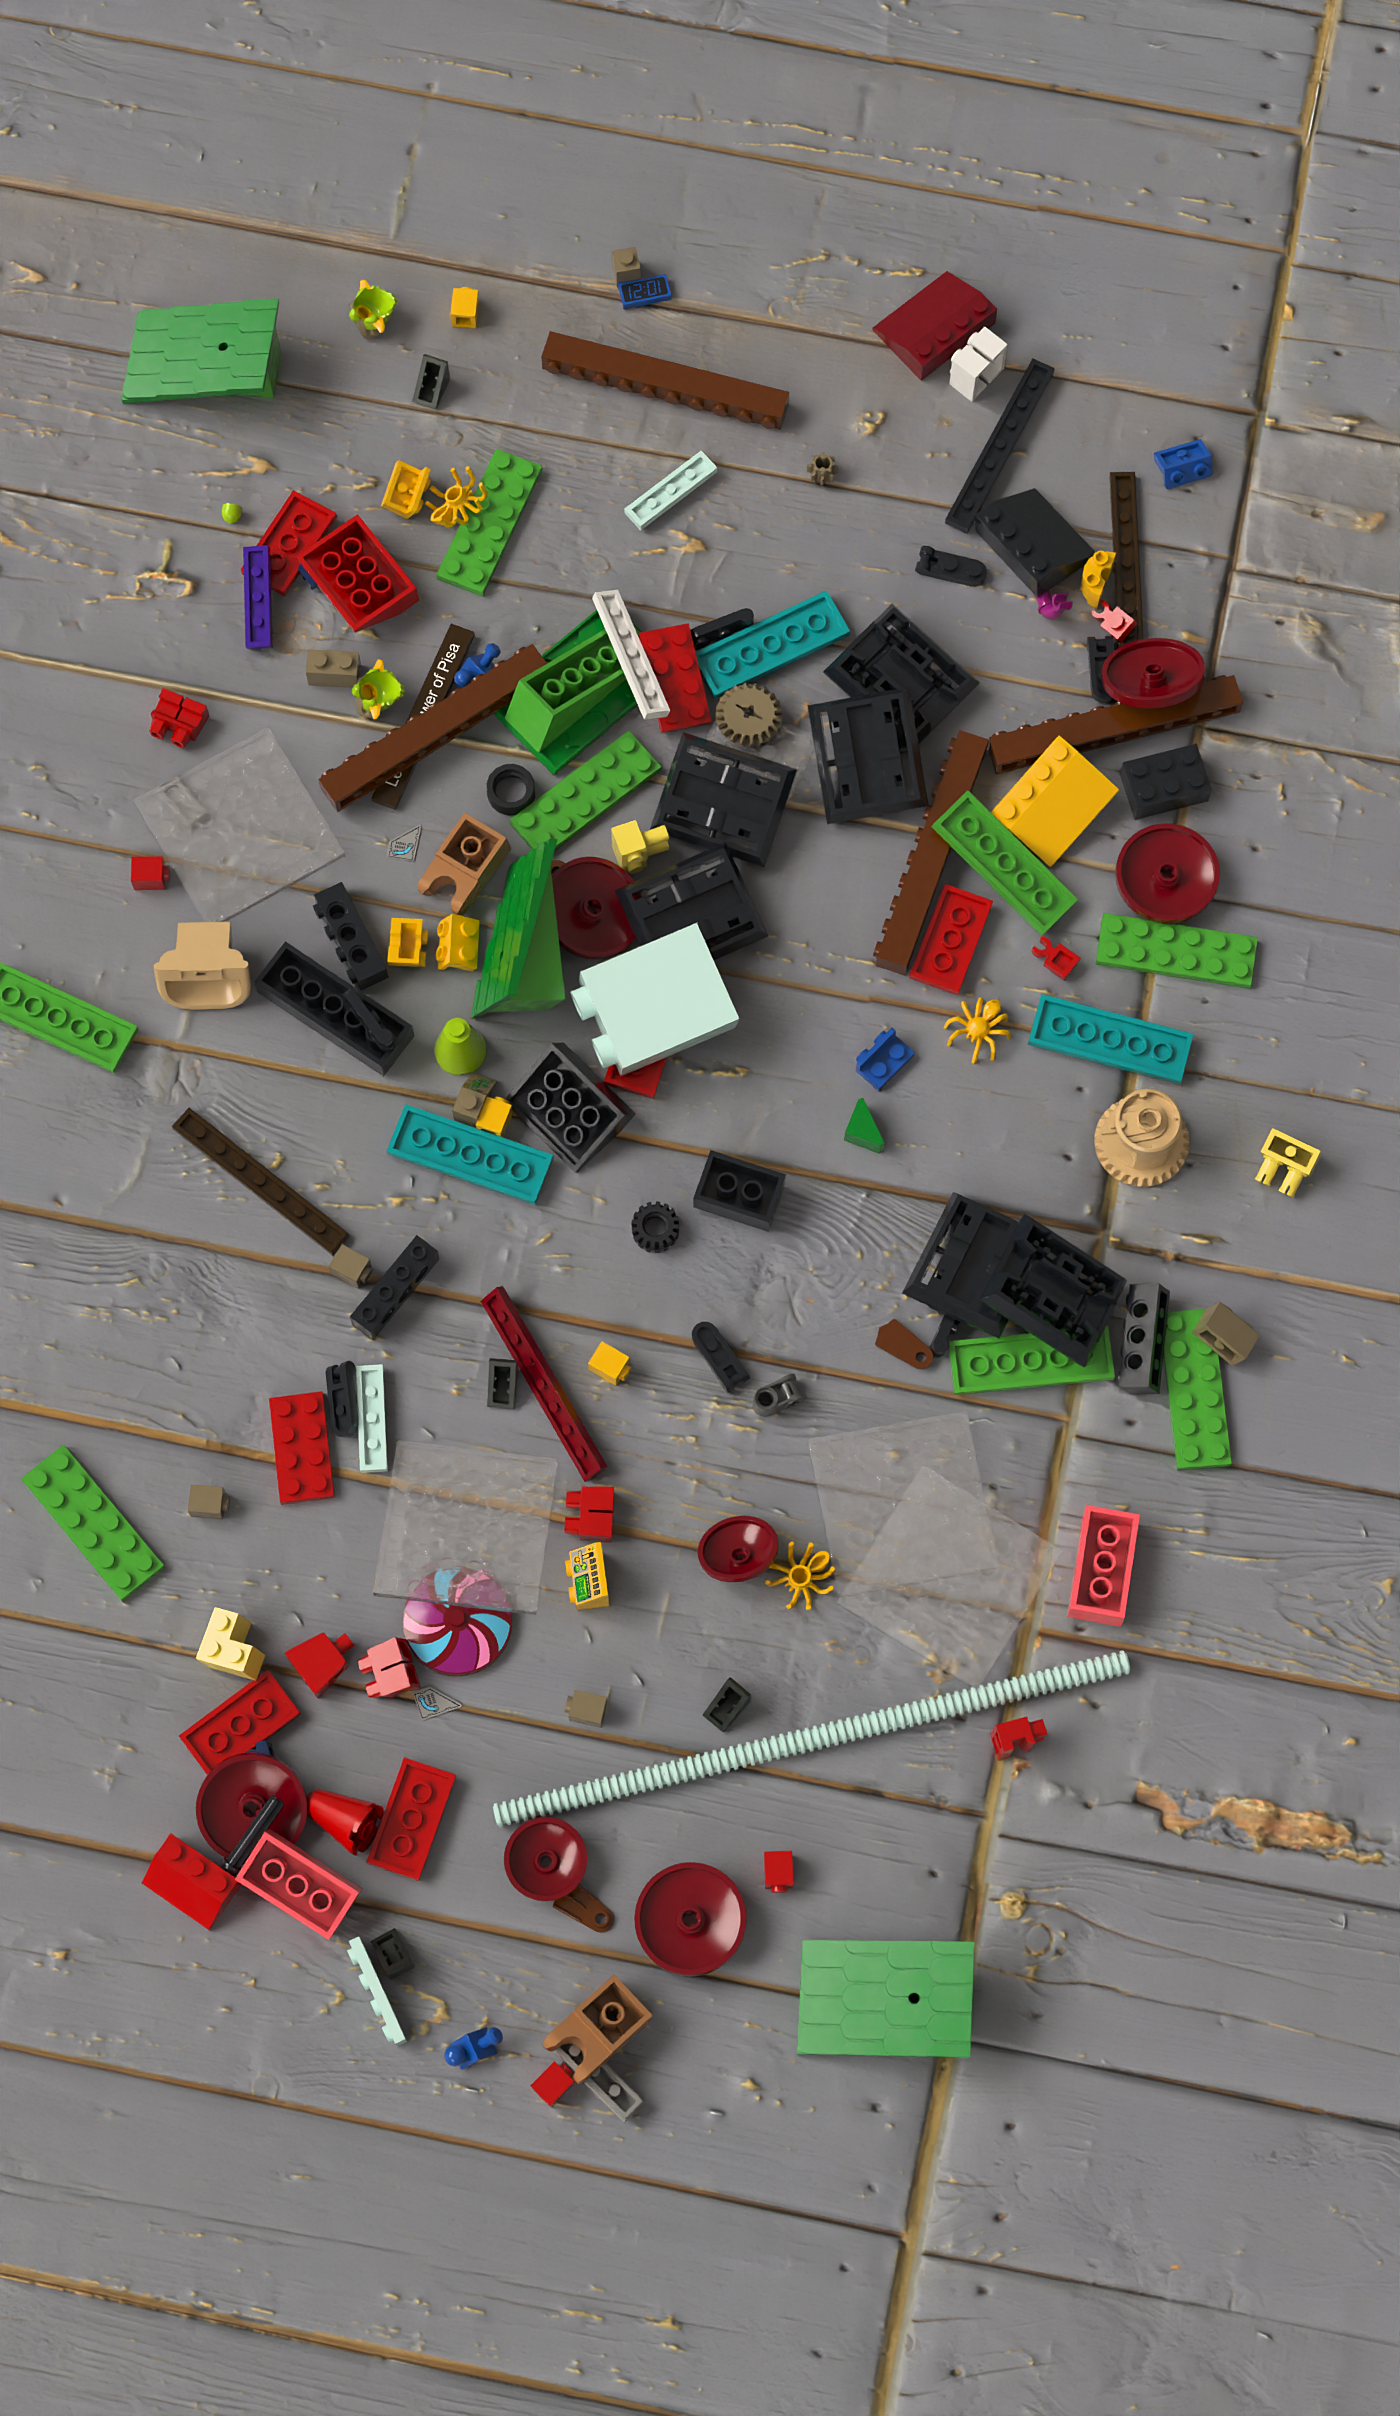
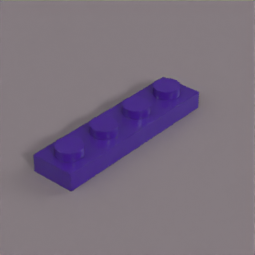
(257, 597)

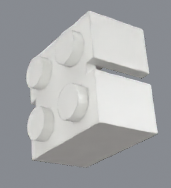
(981, 357)

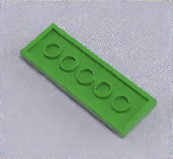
(484, 538)
(586, 793)
(1004, 862)
(1176, 950)
(63, 1020)
(1022, 1363)
(1194, 1395)
(93, 1523)

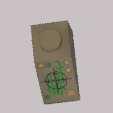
(472, 1098)

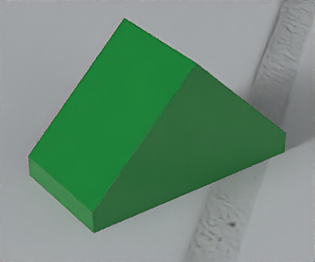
(863, 1130)

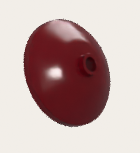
(738, 1549)
(542, 1839)

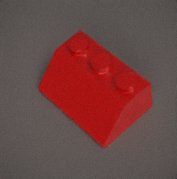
(190, 1881)

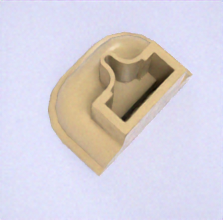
(203, 969)

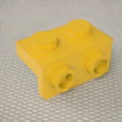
(406, 489)
(458, 943)

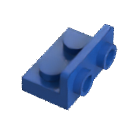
(1184, 463)
(883, 1059)

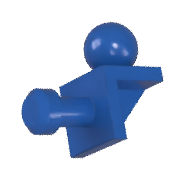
(477, 665)
(473, 2047)

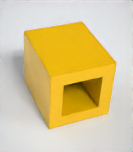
(464, 307)
(495, 1116)
(609, 1364)

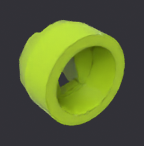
(231, 512)

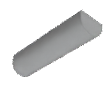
(604, 2084)

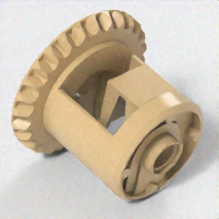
(1142, 1138)

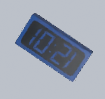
(644, 291)

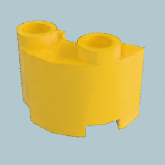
(1095, 575)
(407, 943)

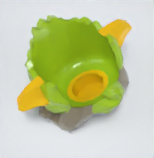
(371, 309)
(376, 691)

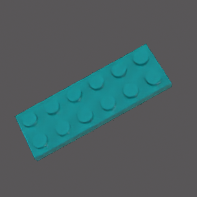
(771, 644)
(1110, 1039)
(470, 1154)

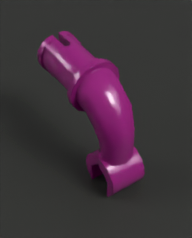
(1053, 606)

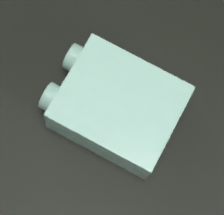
(655, 1001)

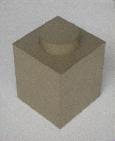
(626, 265)
(350, 1266)
(208, 1501)
(586, 1708)

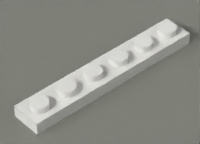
(631, 654)

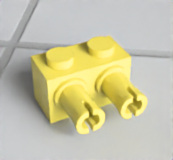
(634, 847)
(1287, 1151)

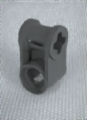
(783, 1394)

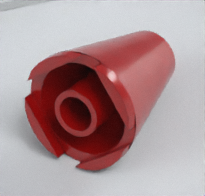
(345, 1818)

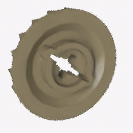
(755, 729)

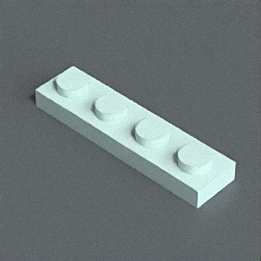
(670, 490)
(371, 1418)
(371, 1981)

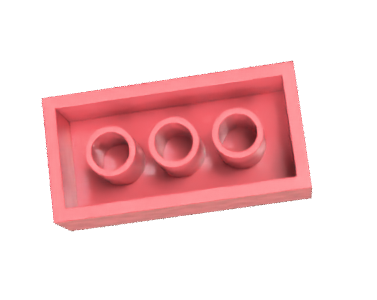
(1103, 1566)
(298, 1884)

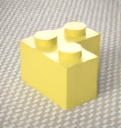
(225, 1647)

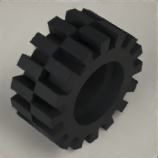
(655, 1242)

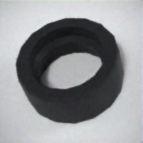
(507, 771)

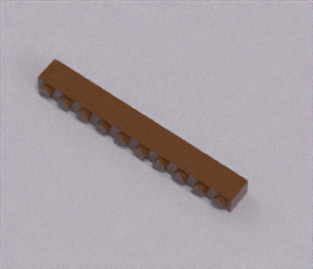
(665, 380)
(1112, 725)
(429, 730)
(930, 856)

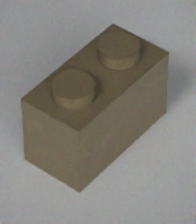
(332, 668)
(1226, 1333)

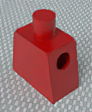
(320, 1661)

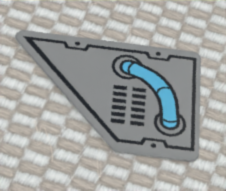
(404, 845)
(433, 1703)

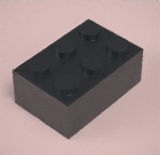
(1165, 781)
(739, 1190)

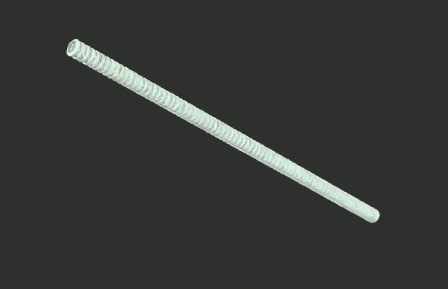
(812, 1738)

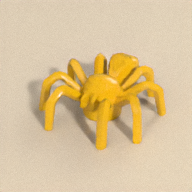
(456, 499)
(978, 1027)
(800, 1575)

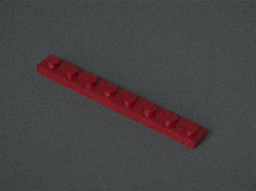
(544, 1384)

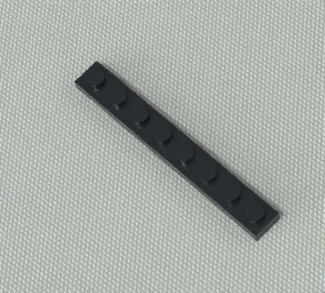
(999, 445)

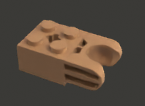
(464, 869)
(594, 2033)

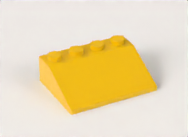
(1055, 801)

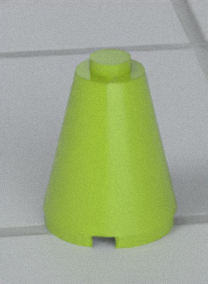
(460, 1048)

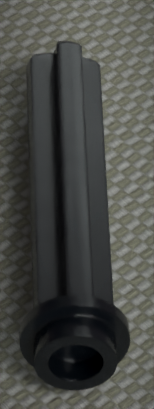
(252, 1836)

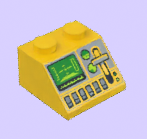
(588, 1577)

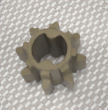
(826, 470)

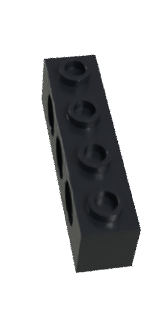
(338, 900)
(394, 1287)
(1151, 1350)

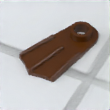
(903, 1344)
(584, 1908)

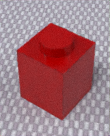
(149, 873)
(778, 1871)
(553, 2083)

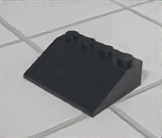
(1032, 540)
(569, 1106)

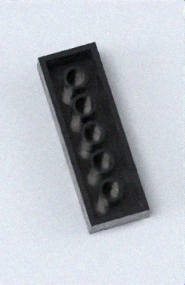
(316, 999)

